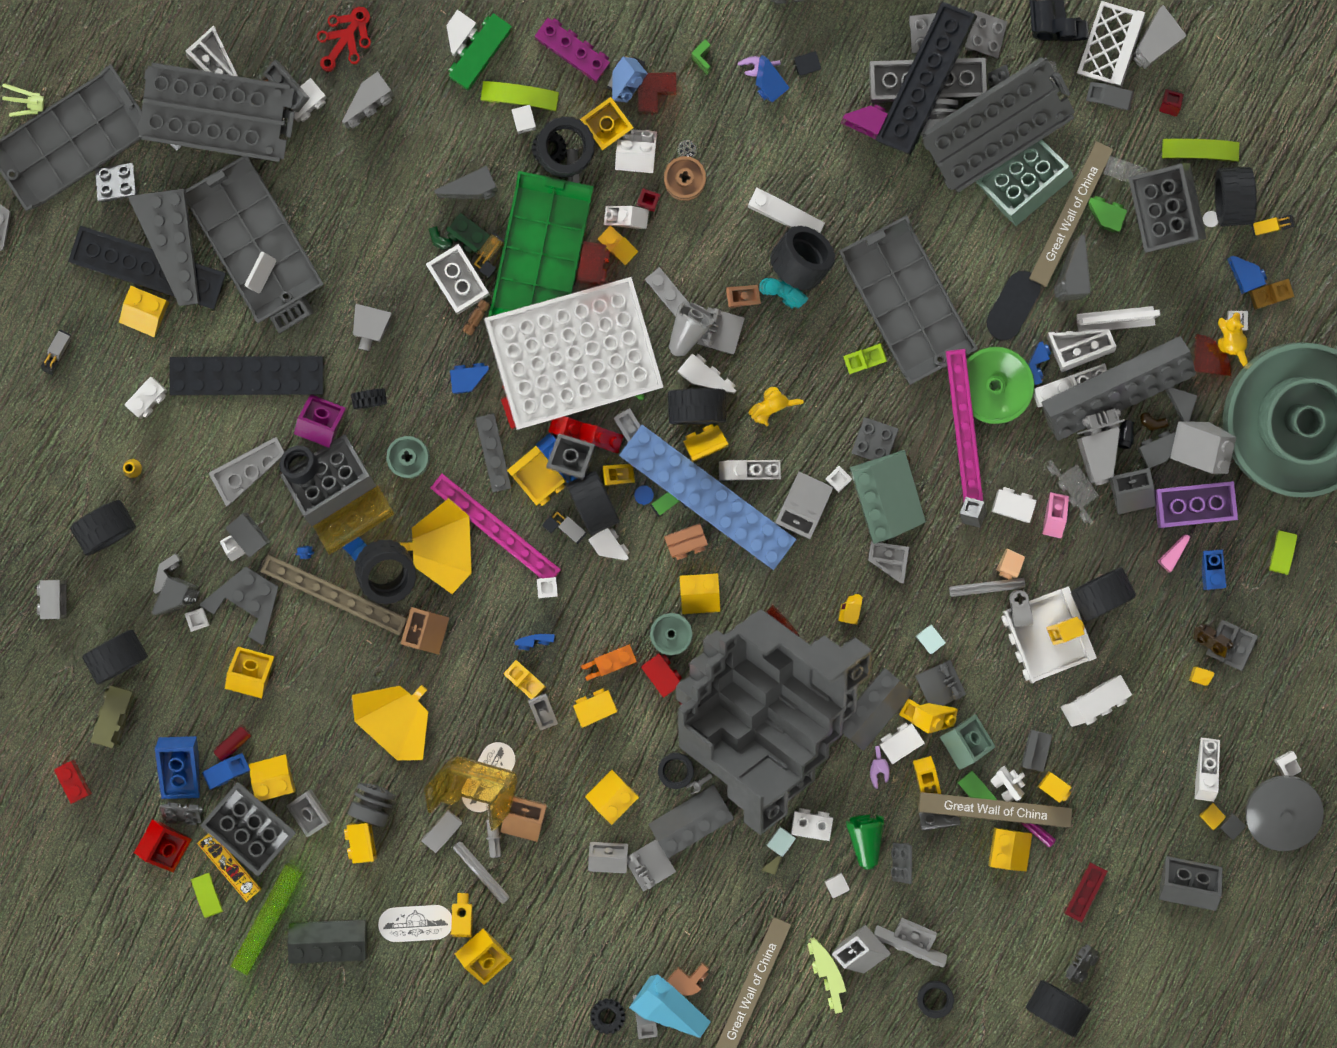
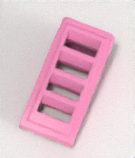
(1172, 556)

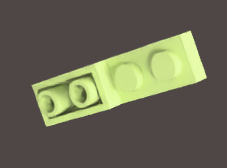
(825, 966)

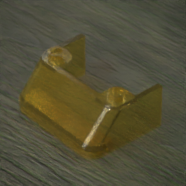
(473, 781)

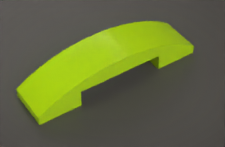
(519, 95)
(1200, 149)

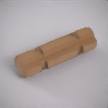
(476, 317)

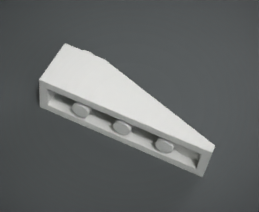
(781, 211)

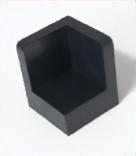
(807, 64)

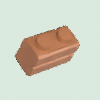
(685, 541)

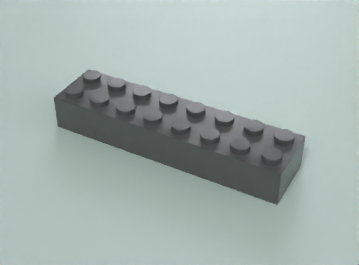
(1119, 387)

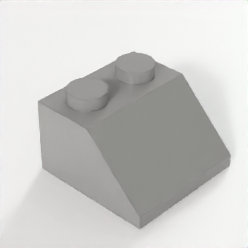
(52, 599)

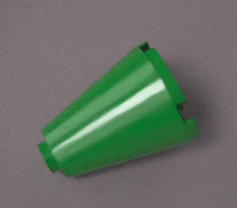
(866, 838)

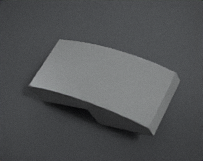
(442, 831)

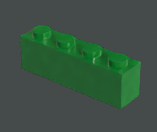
(480, 52)

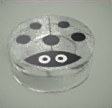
(687, 148)

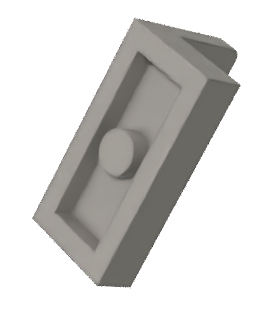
(608, 857)

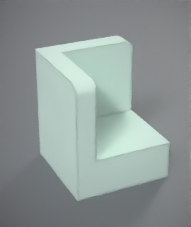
(930, 639)
(781, 841)

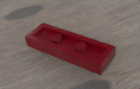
(1085, 892)

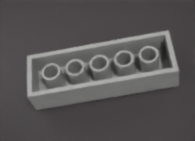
(965, 80)

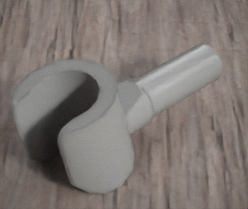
(697, 785)

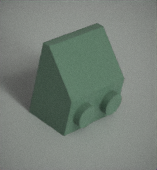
(967, 742)

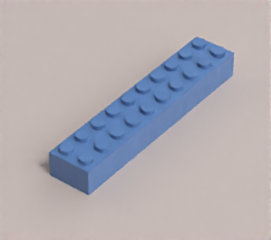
(707, 497)

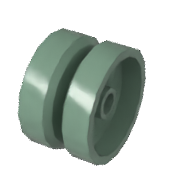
(396, 457)
(682, 635)

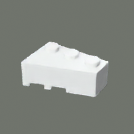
(210, 55)
(1080, 347)
(1097, 702)

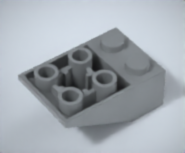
(369, 96)
(804, 505)

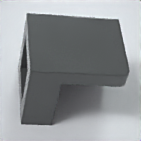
(973, 512)

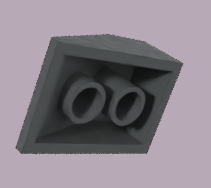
(472, 186)

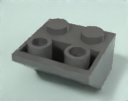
(1133, 491)

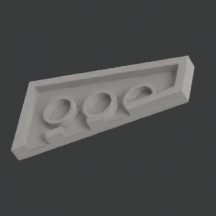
(243, 471)

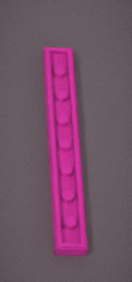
(964, 424)
(495, 528)

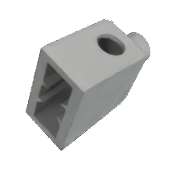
(370, 325)

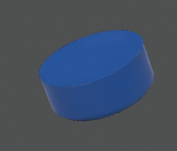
(643, 495)

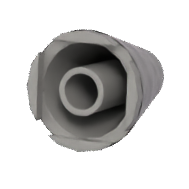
(689, 326)

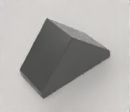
(1182, 402)

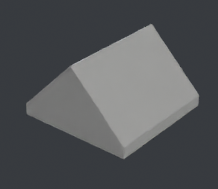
(309, 813)

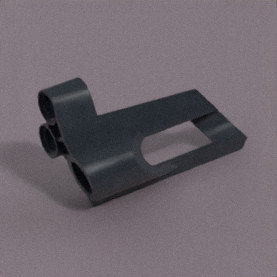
(1051, 24)

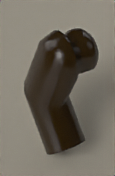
(1152, 424)

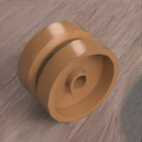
(682, 167)

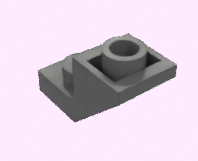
(1110, 96)

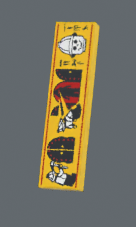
(229, 867)

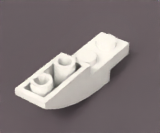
(1049, 390)

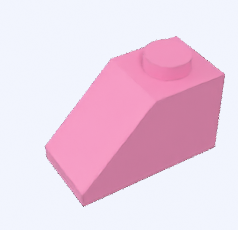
(1056, 515)

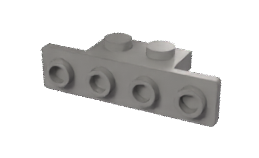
(912, 939)

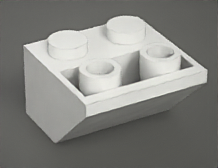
(636, 151)

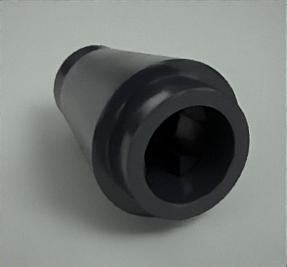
(1126, 435)

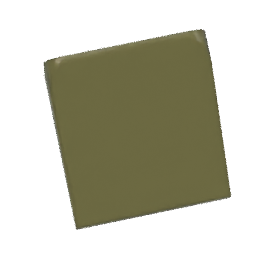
(772, 865)

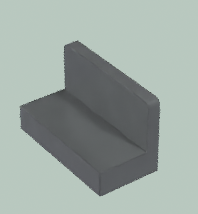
(247, 534)
(1036, 750)

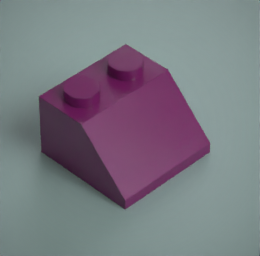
(866, 120)
(319, 420)

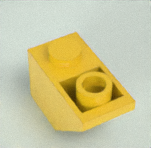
(934, 717)
(1055, 787)

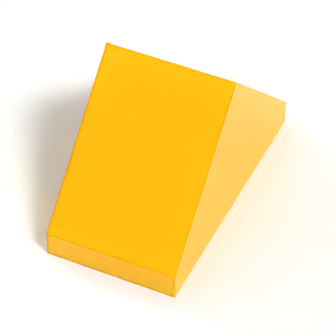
(618, 474)

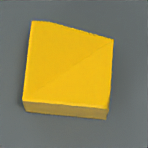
(1201, 676)

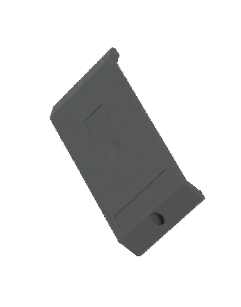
(70, 139)
(242, 223)
(906, 299)

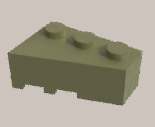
(112, 716)

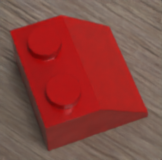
(162, 846)

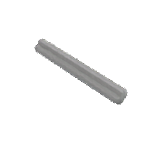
(987, 587)
(481, 872)

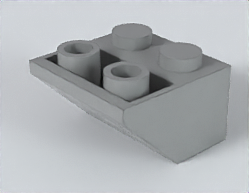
(860, 951)

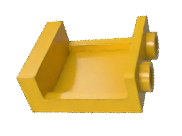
(535, 478)

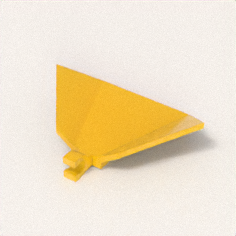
(443, 546)
(394, 720)

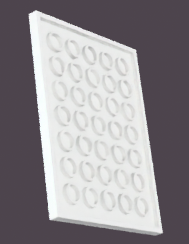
(573, 353)

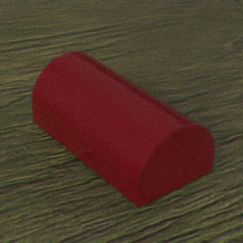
(232, 743)

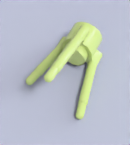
(34, 102)

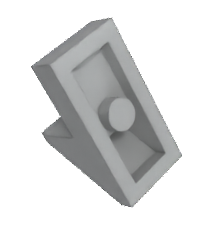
(543, 711)

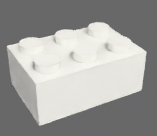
(457, 279)

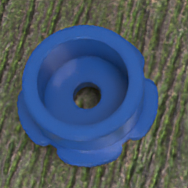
(305, 552)

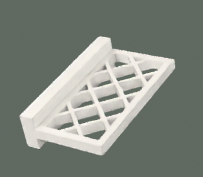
(1125, 53)
(1117, 319)

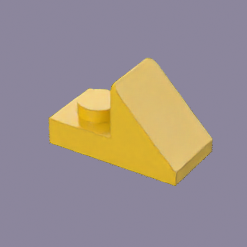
(618, 245)

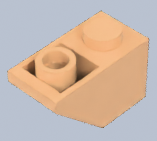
(1010, 564)

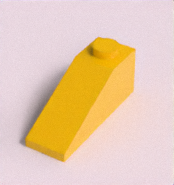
(926, 775)

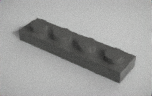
(493, 453)

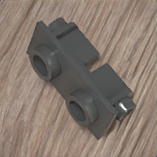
(934, 821)

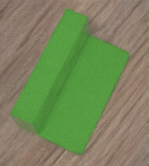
(698, 54)

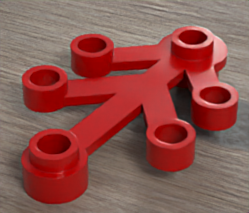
(345, 36)

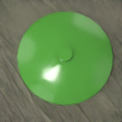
(999, 384)

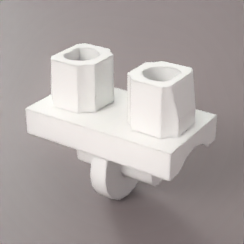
(1011, 781)

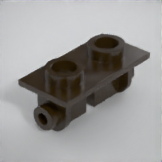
(1205, 636)

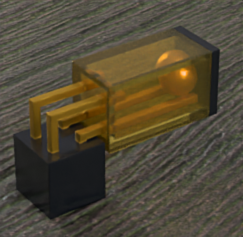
(488, 251)

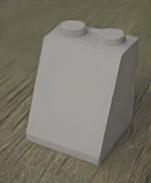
(1158, 38)
(1203, 446)
(1099, 455)

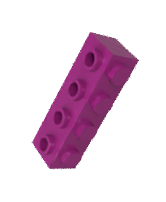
(572, 50)

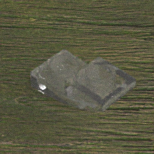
(1122, 169)

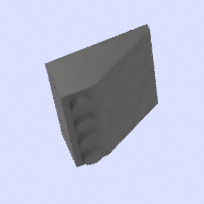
(1167, 207)
(1074, 276)
(338, 481)
(248, 829)

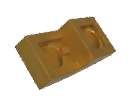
(1271, 294)

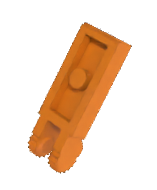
(611, 662)

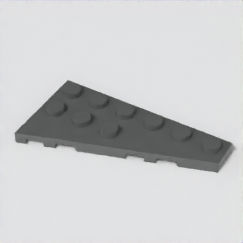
(168, 231)

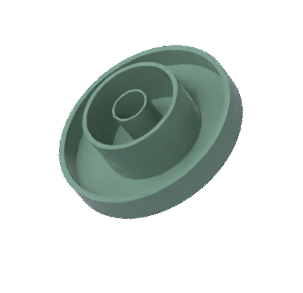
(1286, 419)

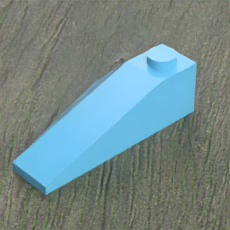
(665, 1005)

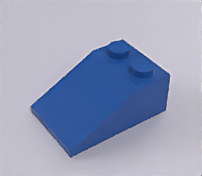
(178, 767)

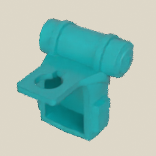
(791, 296)

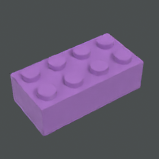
(1195, 504)

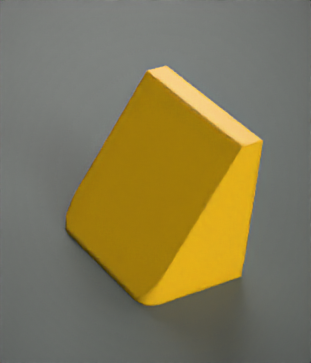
(908, 710)
(1212, 816)

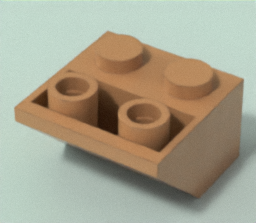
(425, 630)
(524, 819)

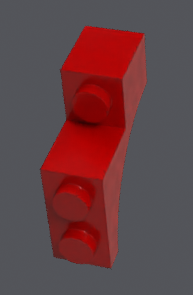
(586, 432)

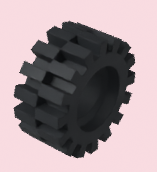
(561, 147)
(369, 398)
(599, 1024)

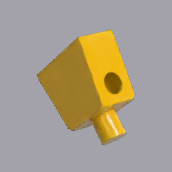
(462, 925)

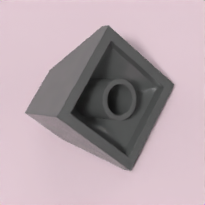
(571, 456)

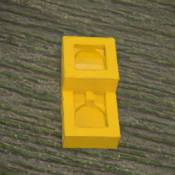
(524, 680)

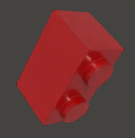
(661, 674)
(72, 781)

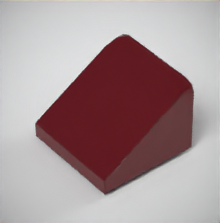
(1171, 102)
(648, 200)

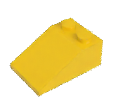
(705, 443)

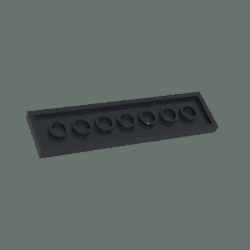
(926, 78)
(137, 265)
(246, 375)

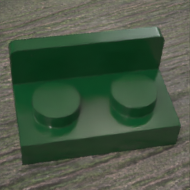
(467, 233)

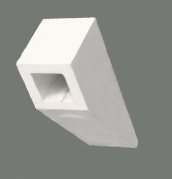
(701, 375)
(749, 470)
(1207, 770)

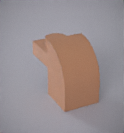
(687, 984)

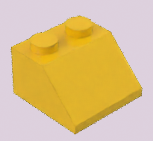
(607, 123)
(143, 311)
(700, 593)
(249, 672)
(594, 708)
(271, 778)
(611, 797)
(361, 842)
(1010, 849)
(483, 956)

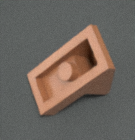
(743, 296)

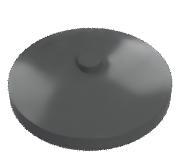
(1284, 813)

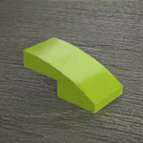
(865, 358)
(1283, 552)
(207, 895)

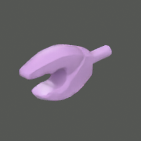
(755, 61)
(879, 765)

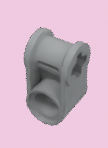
(1020, 613)

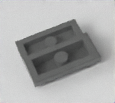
(1242, 649)

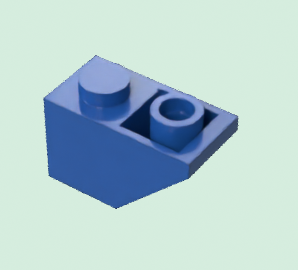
(467, 379)
(1213, 570)

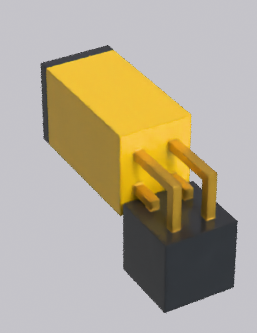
(1273, 225)

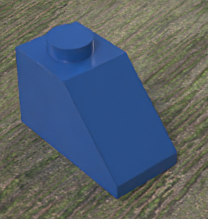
(769, 81)
(1247, 274)

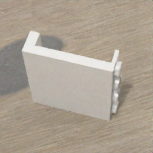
(1034, 643)

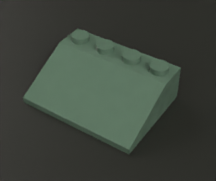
(1026, 181)
(887, 496)

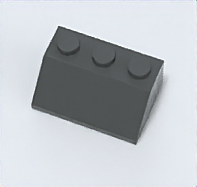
(1191, 883)

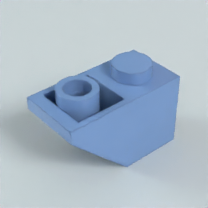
(626, 79)

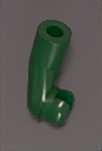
(438, 241)

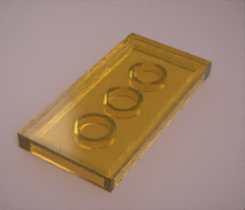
(353, 520)

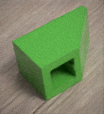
(1106, 215)

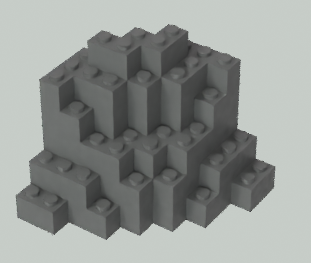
(767, 710)

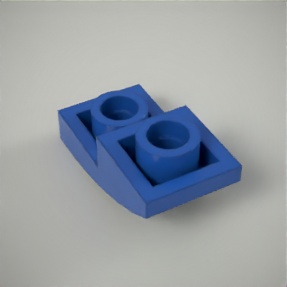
(529, 641)

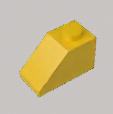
(1066, 630)

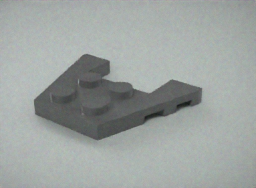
(250, 593)

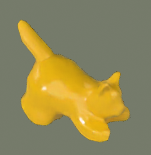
(1234, 340)
(773, 402)

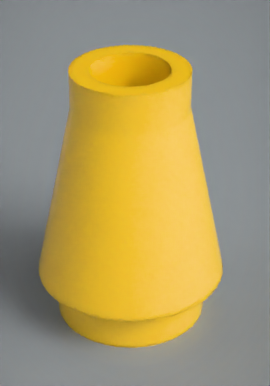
(136, 471)

